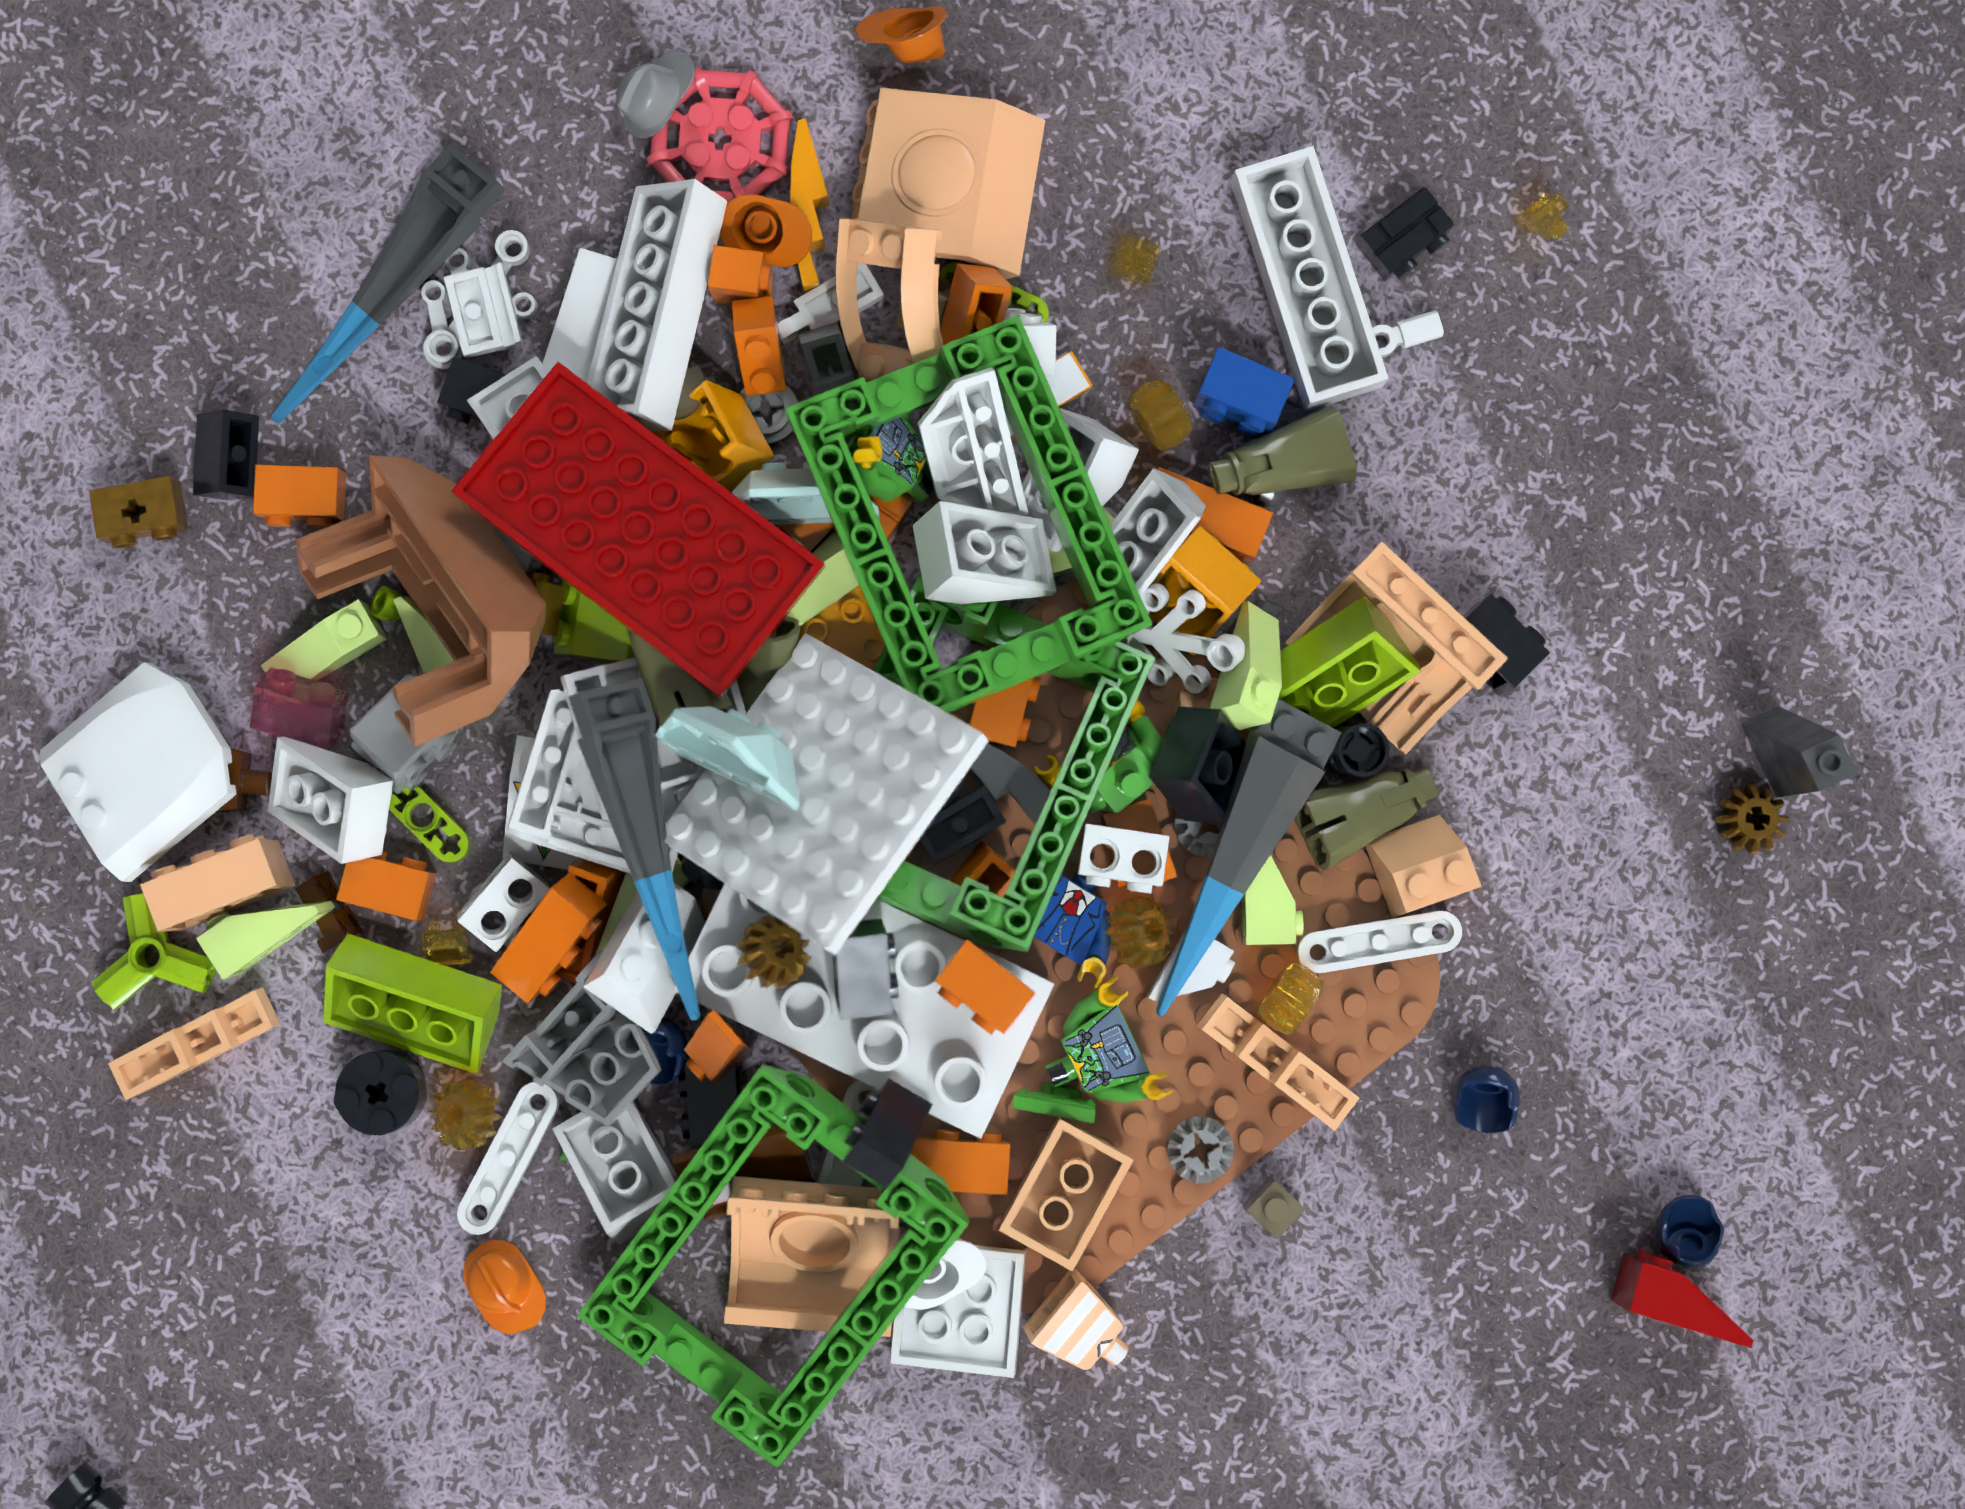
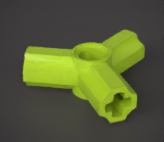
(133, 972)

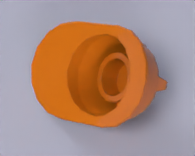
(907, 32)
(767, 227)
(504, 1287)

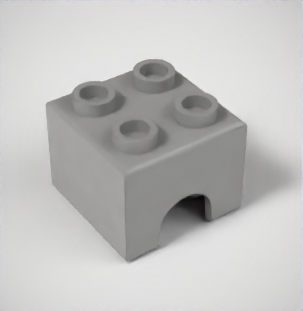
(389, 750)

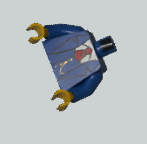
(1076, 926)

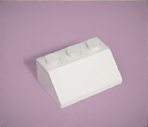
(1155, 525)
(633, 968)

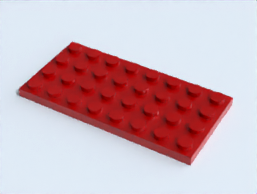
(638, 529)

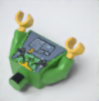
(891, 460)
(1128, 768)
(1104, 1052)

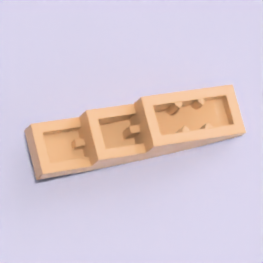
(194, 1043)
(1278, 1061)

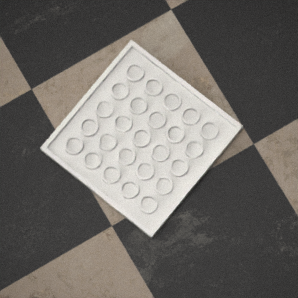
(868, 783)

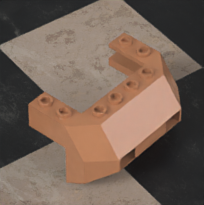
(456, 577)

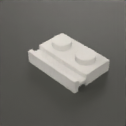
(483, 310)

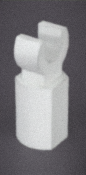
(1410, 331)

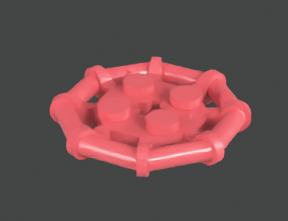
(737, 122)

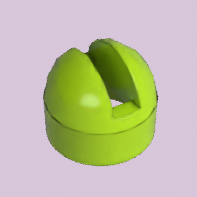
(383, 604)

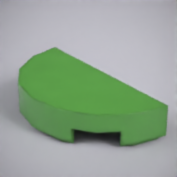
(1057, 1102)

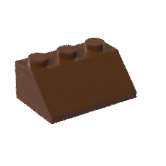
(772, 1158)

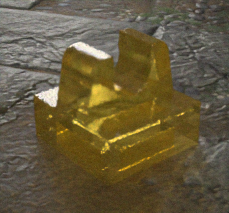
(1545, 217)
(1135, 260)
(446, 946)

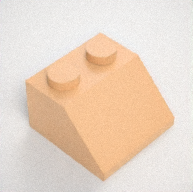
(1421, 865)

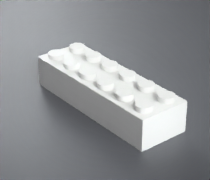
(1309, 279)
(656, 299)

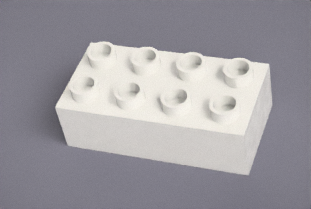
(920, 1045)

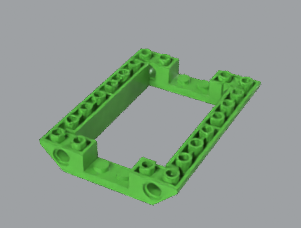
(1060, 477)
(970, 909)
(748, 1405)

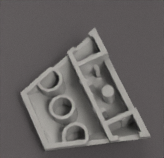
(588, 1053)

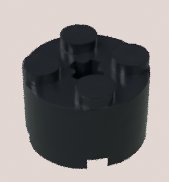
(357, 1098)

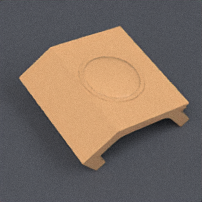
(952, 169)
(1441, 640)
(802, 1250)

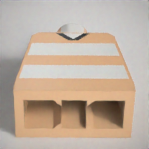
(1077, 1324)

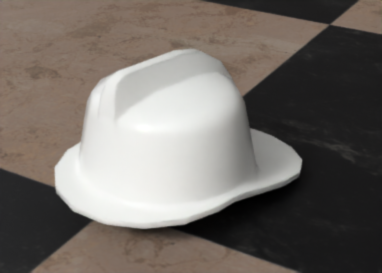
(955, 1273)

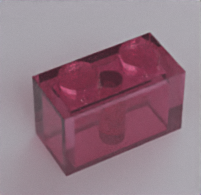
(299, 708)

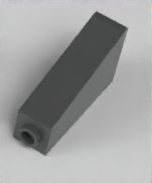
(1797, 753)

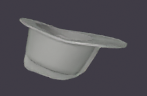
(653, 91)

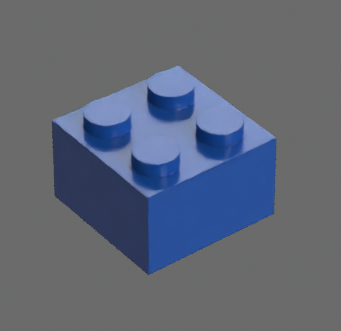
(1242, 394)

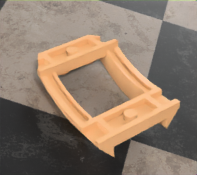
(897, 248)

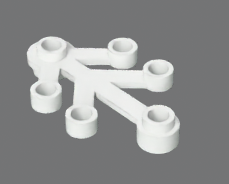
(441, 331)
(1222, 652)

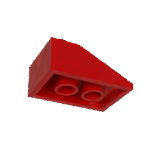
(1657, 1291)

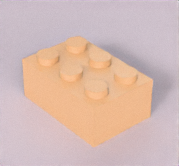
(216, 883)
(1065, 1193)

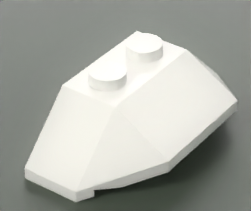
(972, 446)

